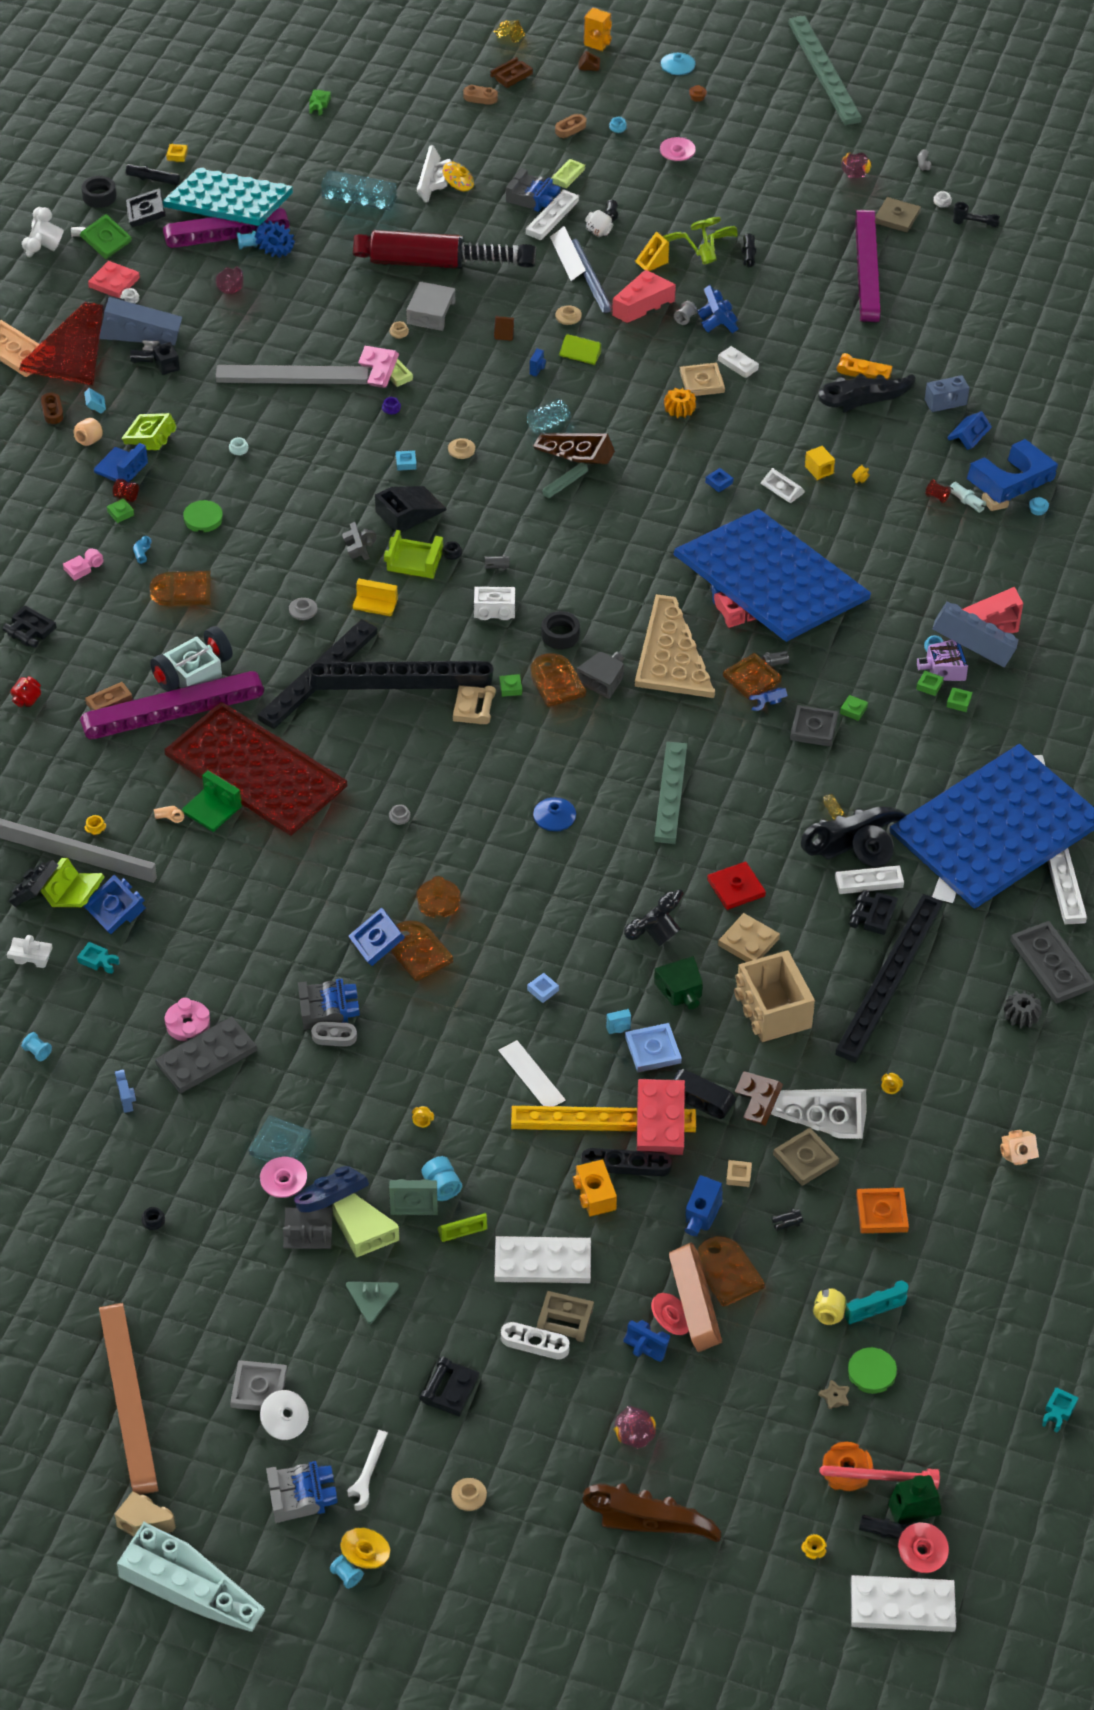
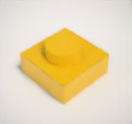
(177, 153)

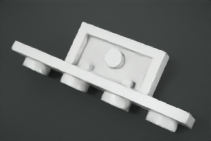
(432, 175)

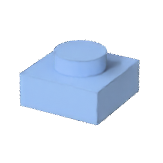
(543, 987)

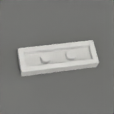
(869, 879)

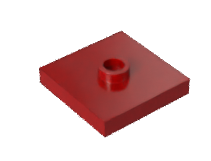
(736, 885)

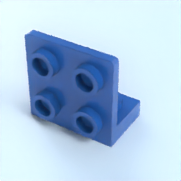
(123, 463)

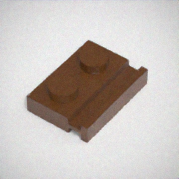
(511, 72)

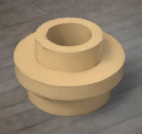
(399, 330)

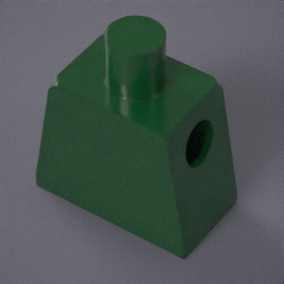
(680, 982)
(915, 1500)

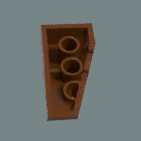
(578, 447)

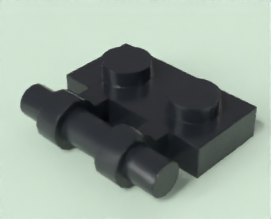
(31, 621)
(879, 915)

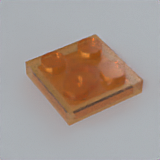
(752, 676)

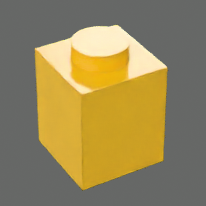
(819, 462)

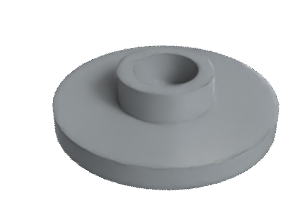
(303, 608)

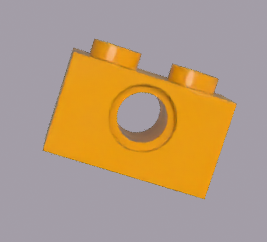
(597, 29)
(597, 1200)

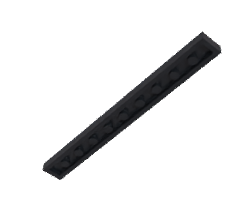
(889, 978)

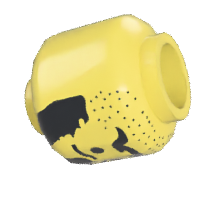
(829, 1306)

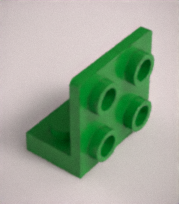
(214, 803)

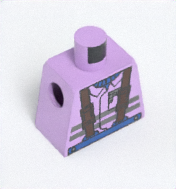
(945, 660)

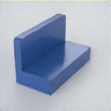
(971, 430)

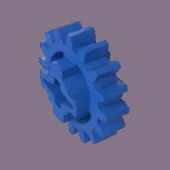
(274, 239)

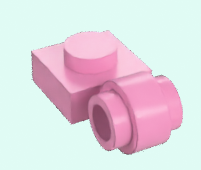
(80, 567)

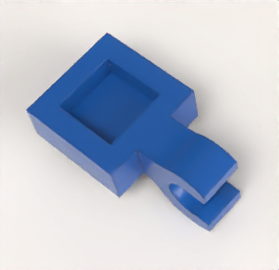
(773, 696)

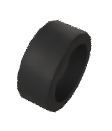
(99, 183)
(558, 641)

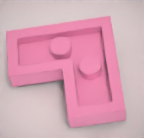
(382, 364)

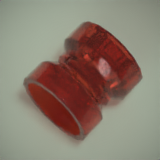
(126, 490)

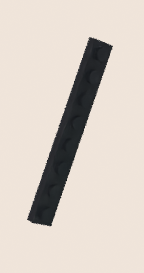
(300, 689)

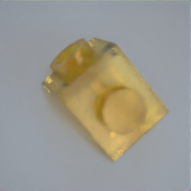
(510, 28)

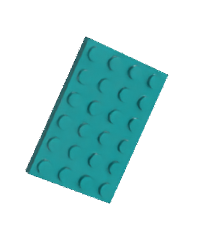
(228, 196)

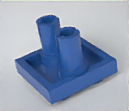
(721, 310)

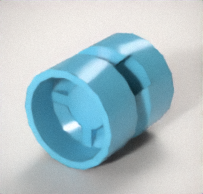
(447, 1181)

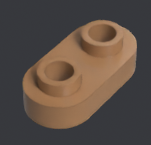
(480, 94)
(570, 125)

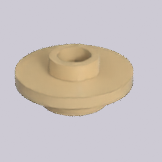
(568, 315)
(461, 448)
(469, 1494)

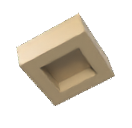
(992, 504)
(739, 1173)

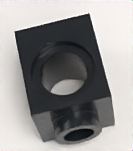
(166, 358)

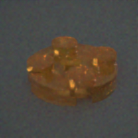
(438, 887)

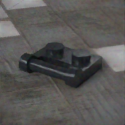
(457, 1389)

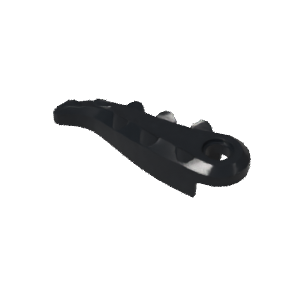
(862, 391)
(837, 835)

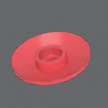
(670, 1313)
(929, 1538)

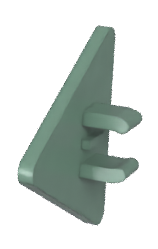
(371, 1297)

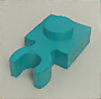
(96, 956)
(1059, 1407)

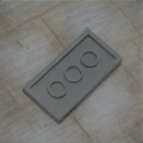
(1052, 962)
(206, 1054)

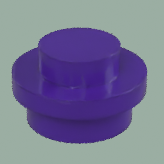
(391, 405)

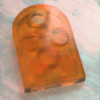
(182, 588)
(558, 681)
(420, 950)
(729, 1271)

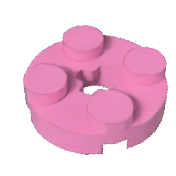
(187, 1009)

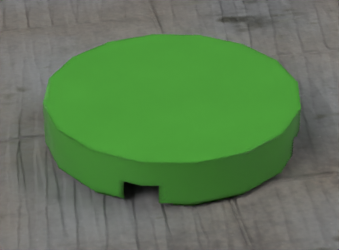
(203, 516)
(872, 1370)

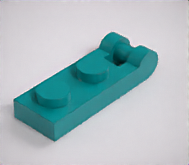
(876, 1303)

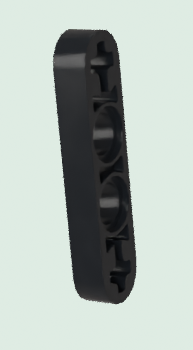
(626, 1158)

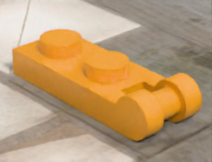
(854, 366)

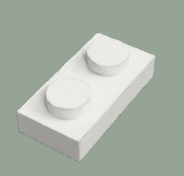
(738, 362)

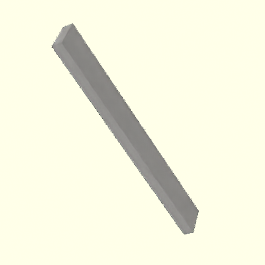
(292, 374)
(78, 850)

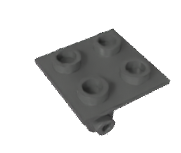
(307, 1229)

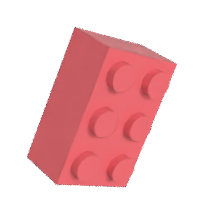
(660, 1116)

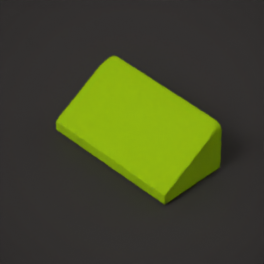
(580, 349)
(463, 1227)

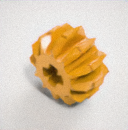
(680, 402)

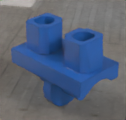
(646, 1341)

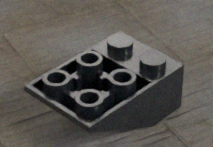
(407, 506)

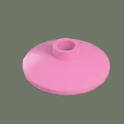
(677, 149)
(283, 1169)

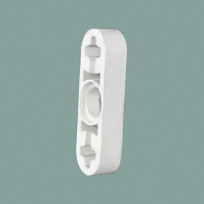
(540, 1349)

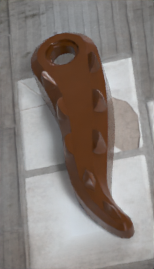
(644, 1513)

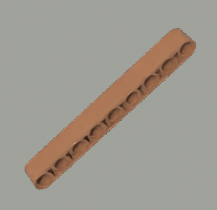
(128, 1399)

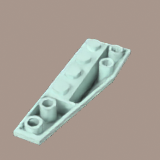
(186, 1578)

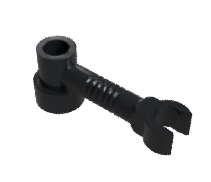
(961, 213)

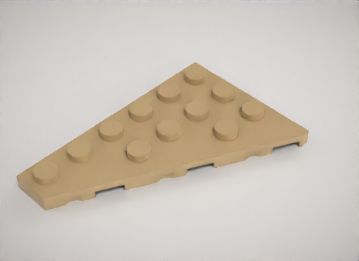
(670, 654)

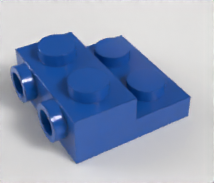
(115, 904)

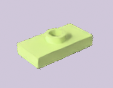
(568, 173)

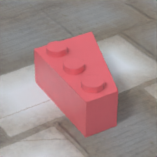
(642, 295)
(1002, 610)

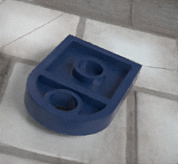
(330, 1189)

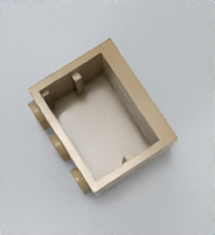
(774, 996)

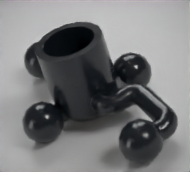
(658, 921)

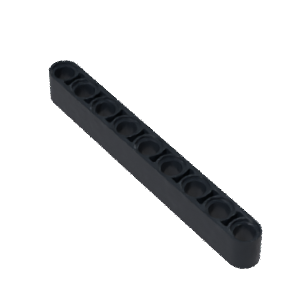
(400, 675)

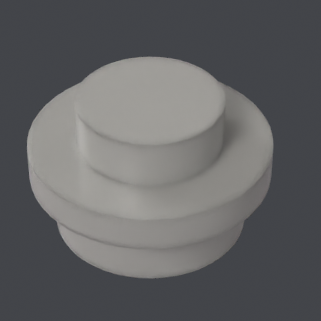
(399, 814)

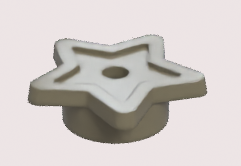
(831, 1400)

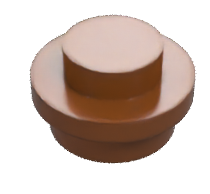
(697, 93)

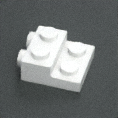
(494, 603)

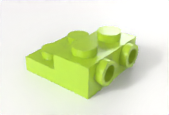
(150, 430)

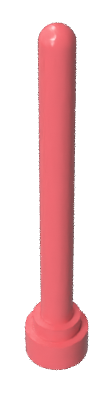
(877, 1474)

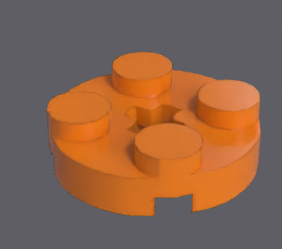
(851, 1453)

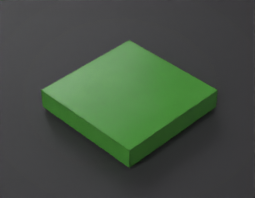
(105, 236)

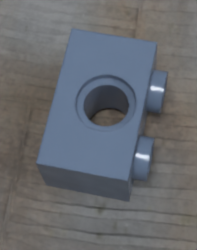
(946, 393)

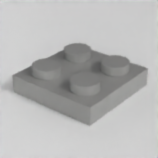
(255, 1383)

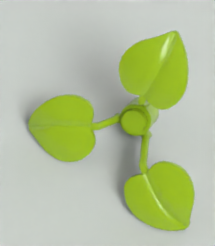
(706, 250)

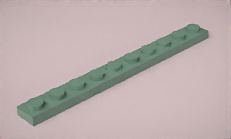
(824, 70)

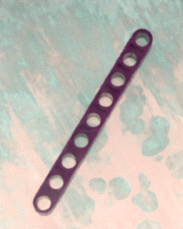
(867, 266)
(171, 705)

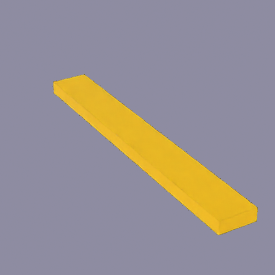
(584, 1118)

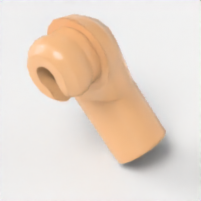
(170, 812)

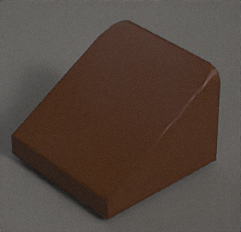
(589, 62)
(504, 328)

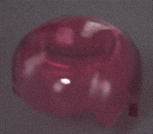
(230, 280)

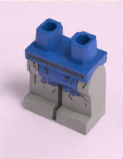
(298, 1490)

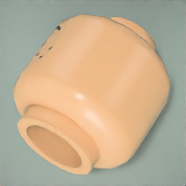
(88, 431)

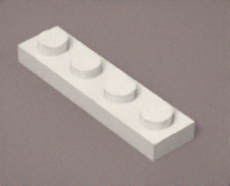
(552, 215)

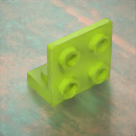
(69, 887)

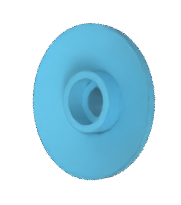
(678, 63)

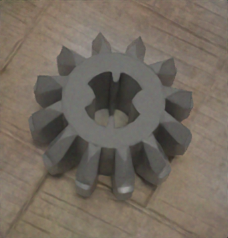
(1022, 1009)

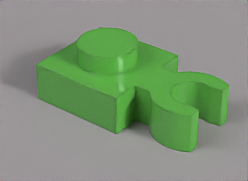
(319, 100)

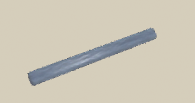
(592, 280)

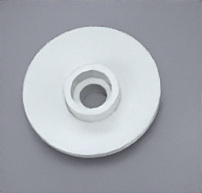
(274, 1420)

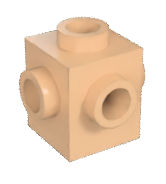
(1019, 1147)

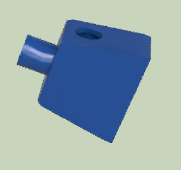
(703, 1205)

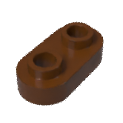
(52, 408)

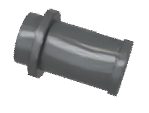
(497, 562)
(776, 658)

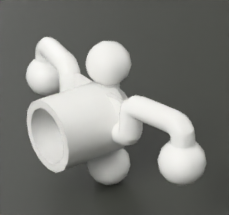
(42, 232)

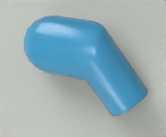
(141, 547)

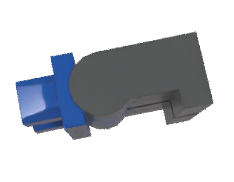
(531, 191)
(327, 1002)

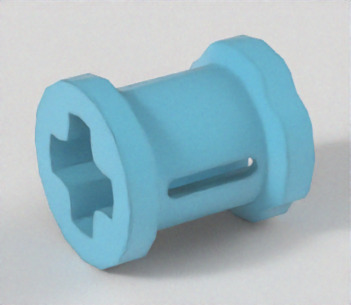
(246, 240)
(36, 1046)
(346, 1571)

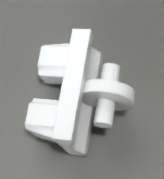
(29, 951)

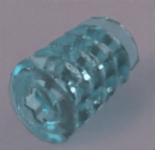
(548, 415)

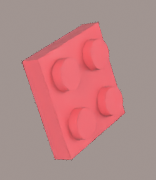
(113, 279)

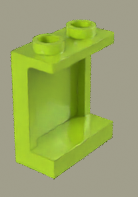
(413, 556)

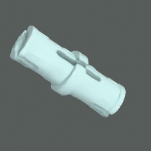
(967, 497)

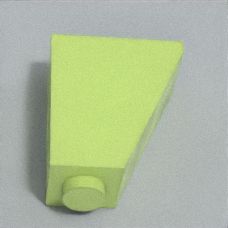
(364, 1225)

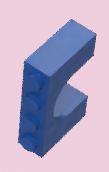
(1004, 486)

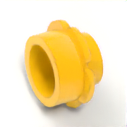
(861, 474)
(95, 825)
(891, 1083)
(422, 1116)
(816, 1541)

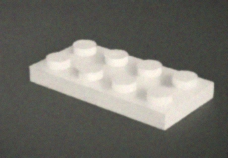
(543, 1259)
(903, 1603)

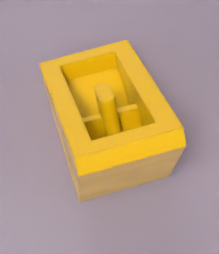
(654, 254)

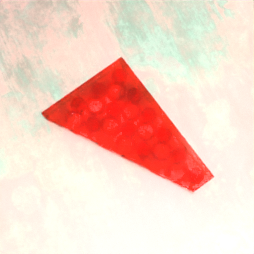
(70, 349)

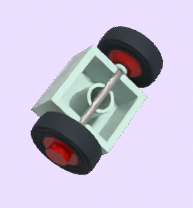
(193, 661)

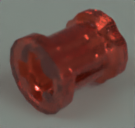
(938, 491)

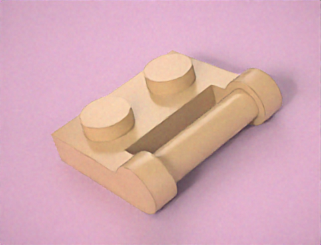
(467, 703)

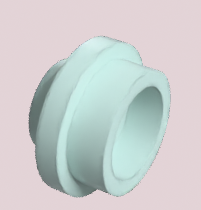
(238, 446)

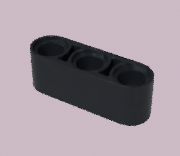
(705, 1094)

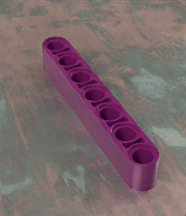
(214, 229)

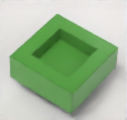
(120, 510)
(930, 683)
(510, 685)
(959, 699)
(853, 707)

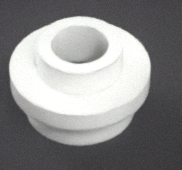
(942, 199)
(130, 295)

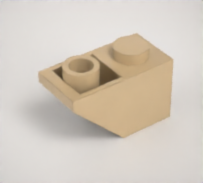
(141, 1509)

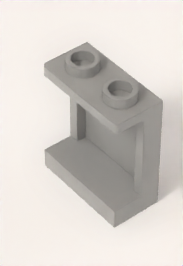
(430, 305)

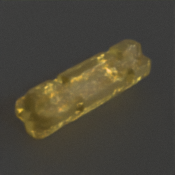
(833, 806)

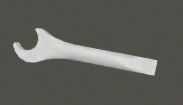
(361, 1486)

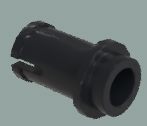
(611, 209)
(141, 356)
(788, 1219)

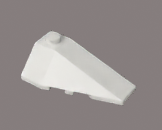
(828, 1110)

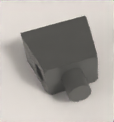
(602, 673)

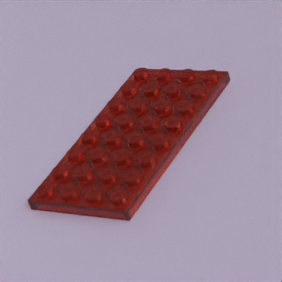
(269, 772)

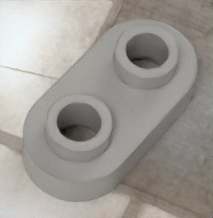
(335, 1034)

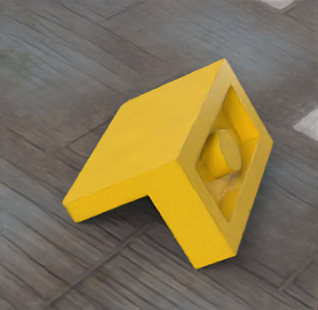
(375, 597)

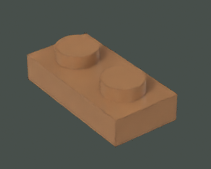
(108, 697)

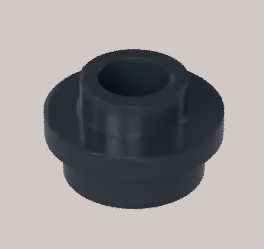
(452, 550)
(153, 1213)

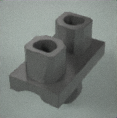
(360, 539)

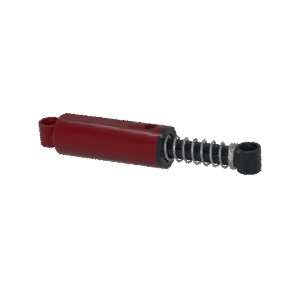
(435, 250)

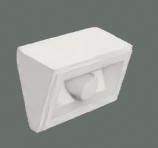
(782, 486)

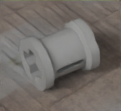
(683, 315)

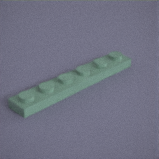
(670, 793)

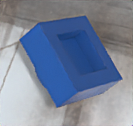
(537, 362)
(719, 480)

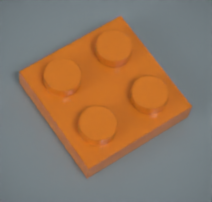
(882, 1210)

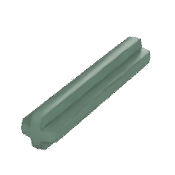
(565, 480)

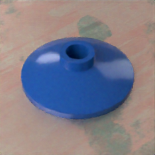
(554, 814)

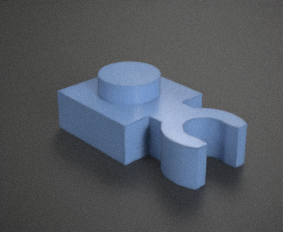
(126, 1094)

